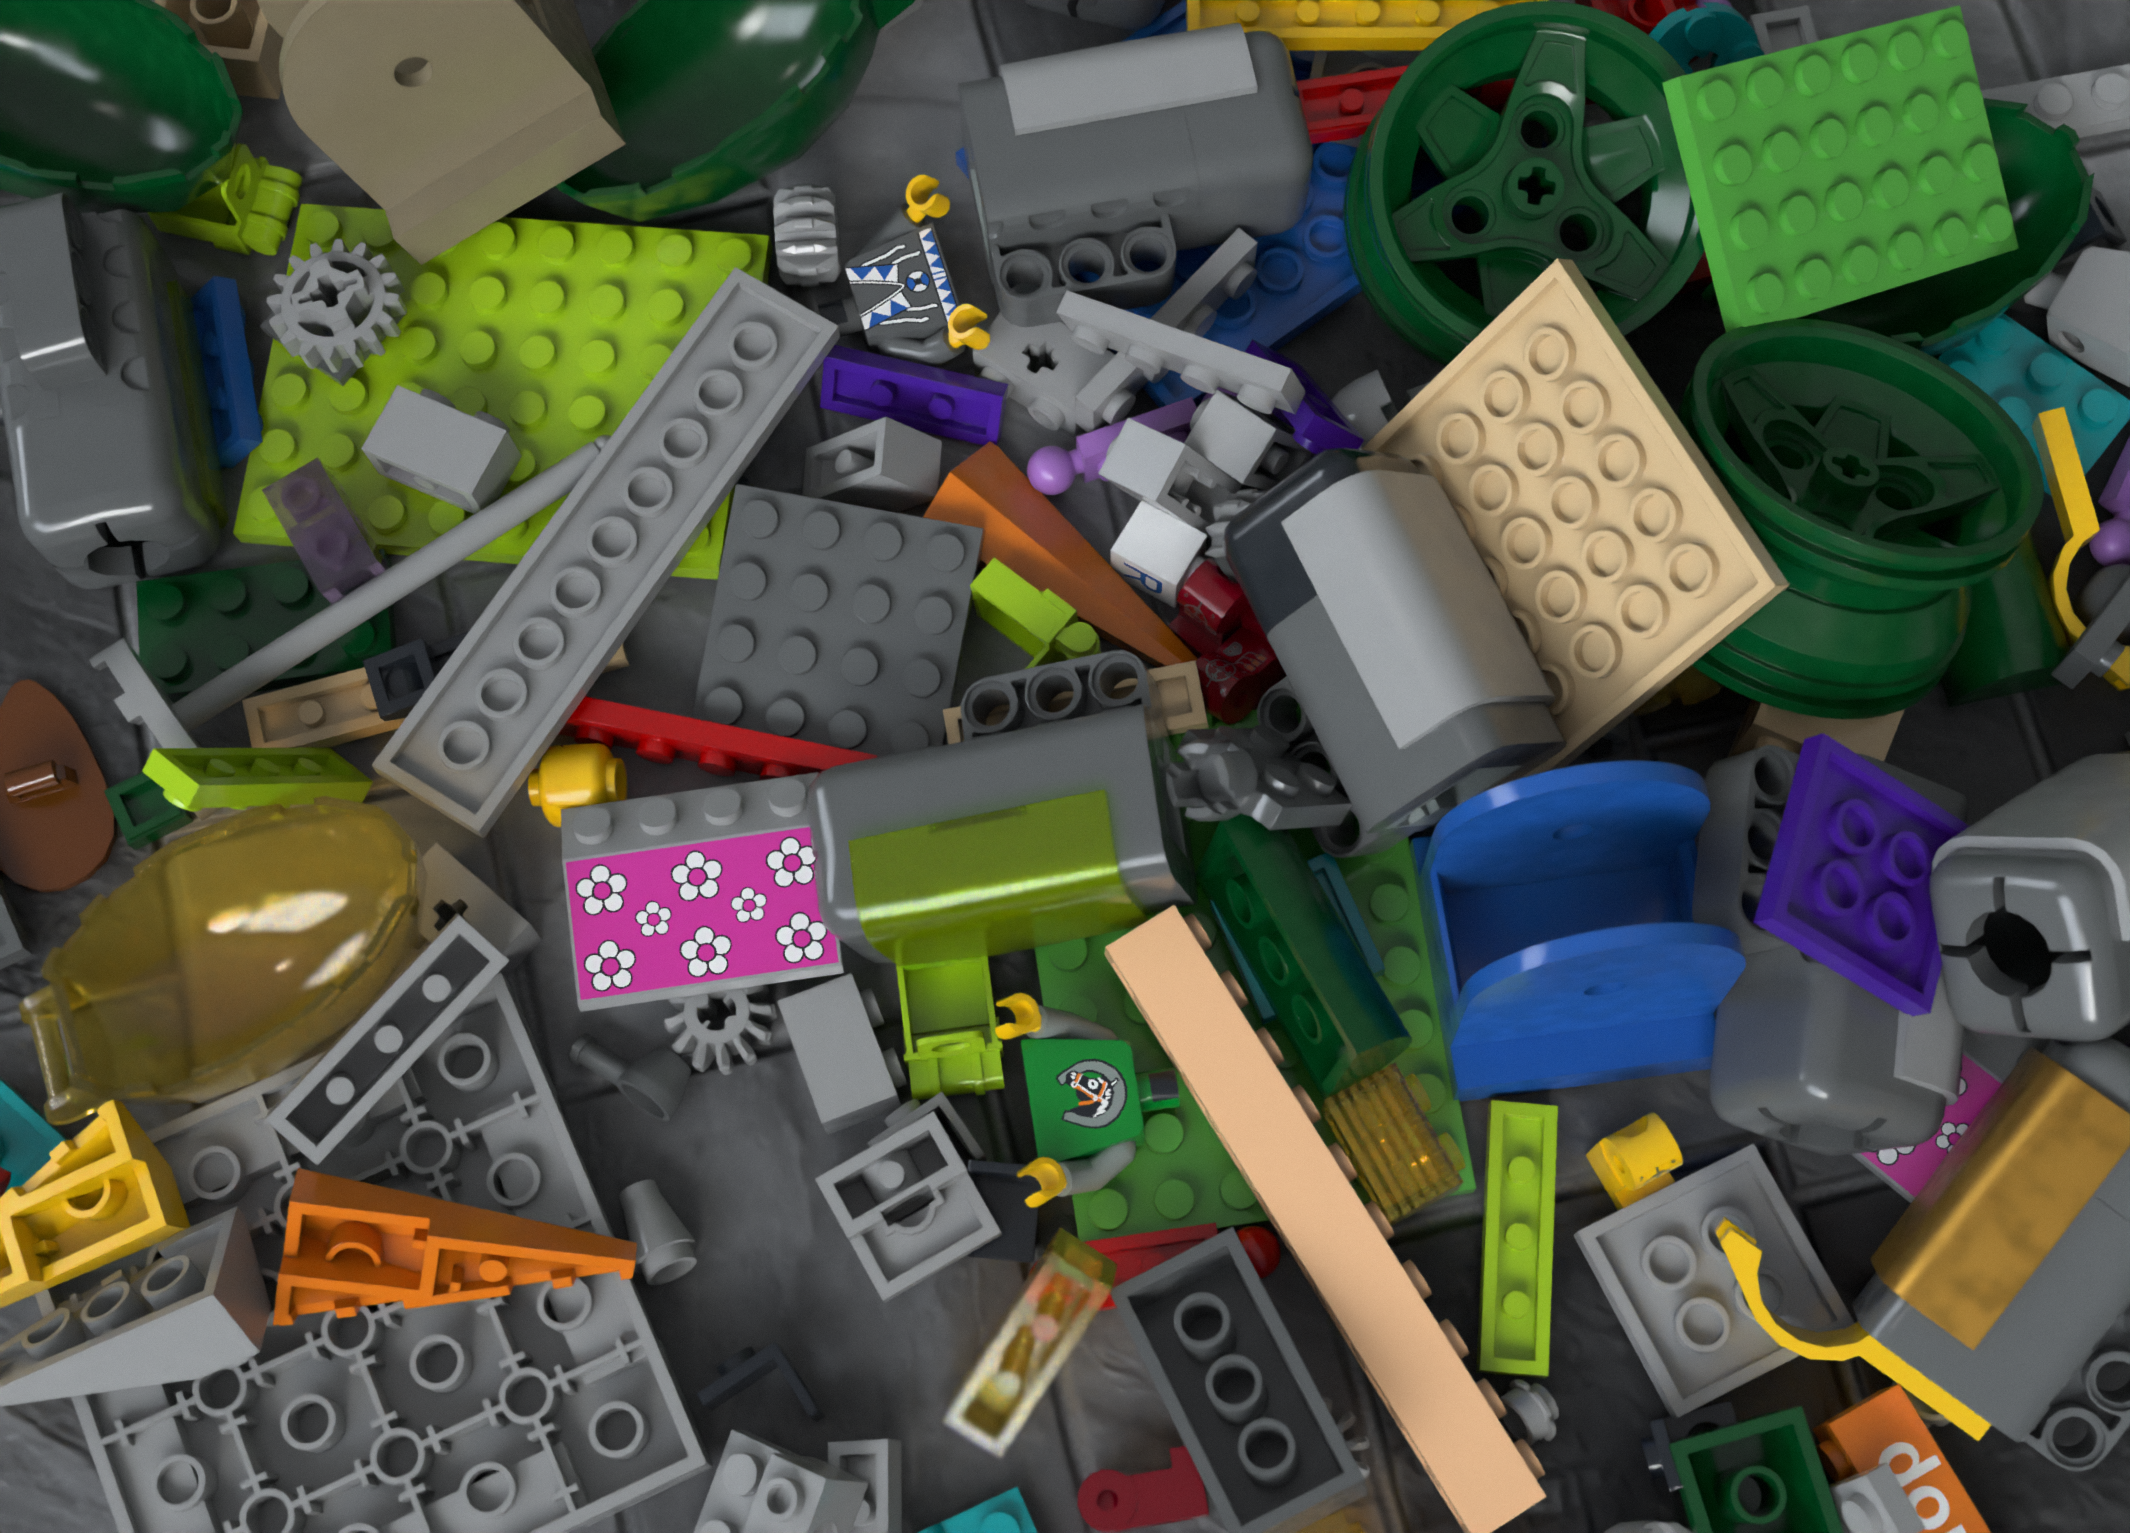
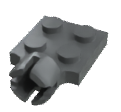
(1251, 775)

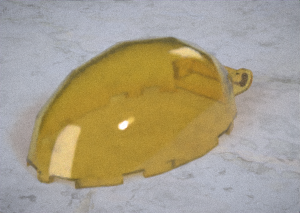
(226, 957)

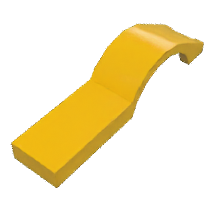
(2076, 521)
(1836, 1344)

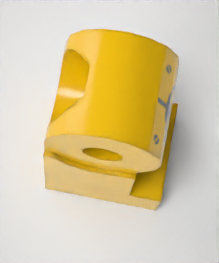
(1636, 1160)

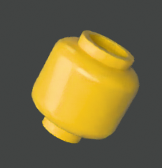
(576, 778)

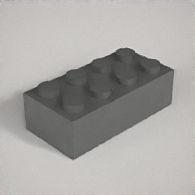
(1238, 1390)

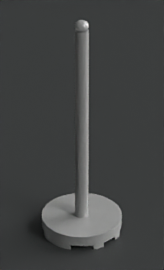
(173, 723)

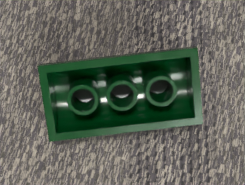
(2009, 636)
(1301, 954)
(1755, 1477)

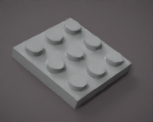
(1680, 1292)

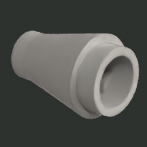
(661, 1238)

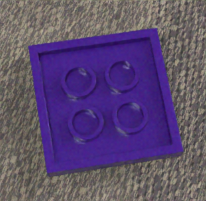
(1857, 875)

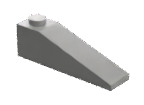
(163, 1325)

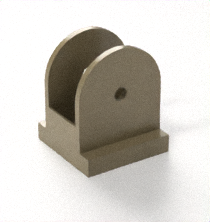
(445, 104)

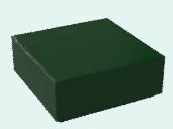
(144, 810)

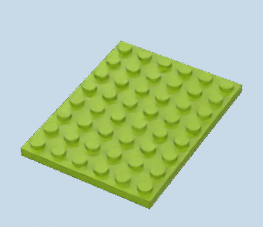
(518, 322)

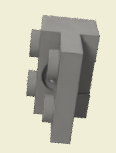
(892, 1183)
(778, 1491)

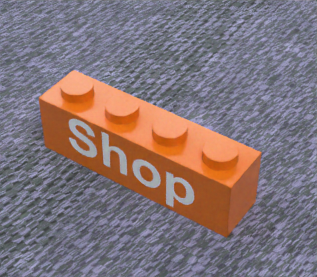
(1891, 1432)

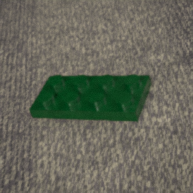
(214, 619)

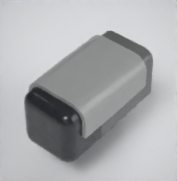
(1387, 645)

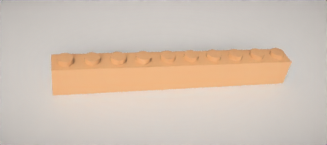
(1324, 1223)

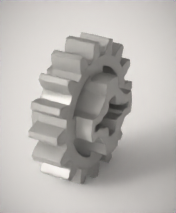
(336, 305)

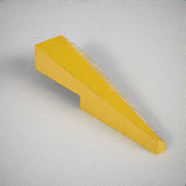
(87, 1206)

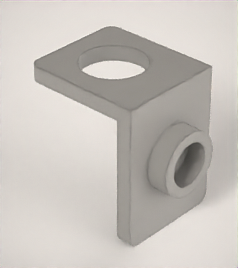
(941, 1106)

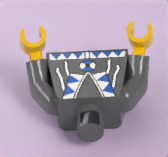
(904, 289)

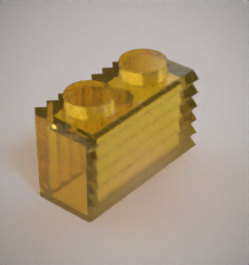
(1393, 1143)

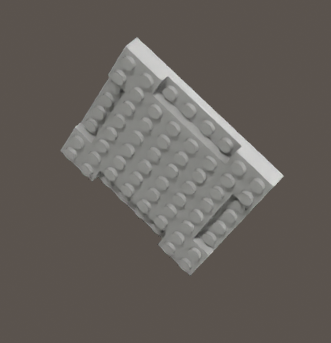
(399, 1417)

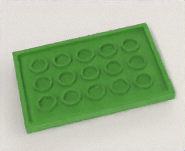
(1840, 168)

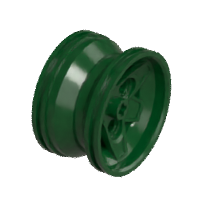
(1520, 190)
(1875, 496)

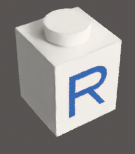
(1158, 553)

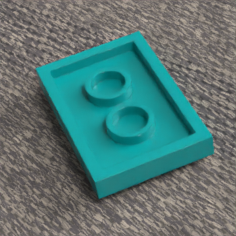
(2032, 378)

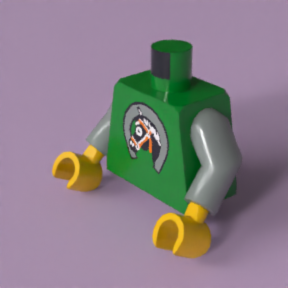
(1081, 1098)

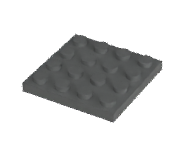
(837, 623)

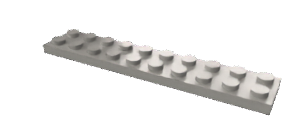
(606, 553)

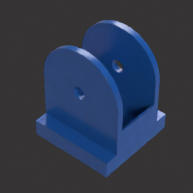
(1572, 930)

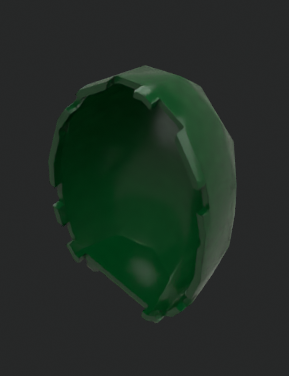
(722, 95)
(111, 106)
(2048, 207)

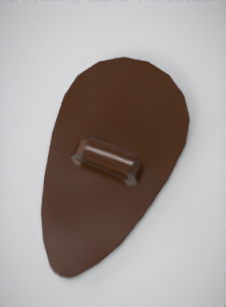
(51, 794)

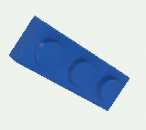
(227, 369)

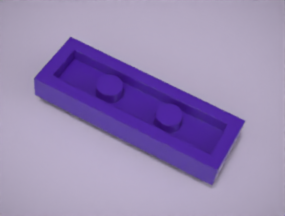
(913, 395)
(1317, 420)

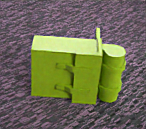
(241, 212)
(1031, 618)
(950, 1029)

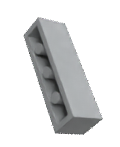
(386, 1039)

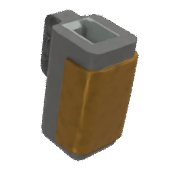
(2018, 1255)

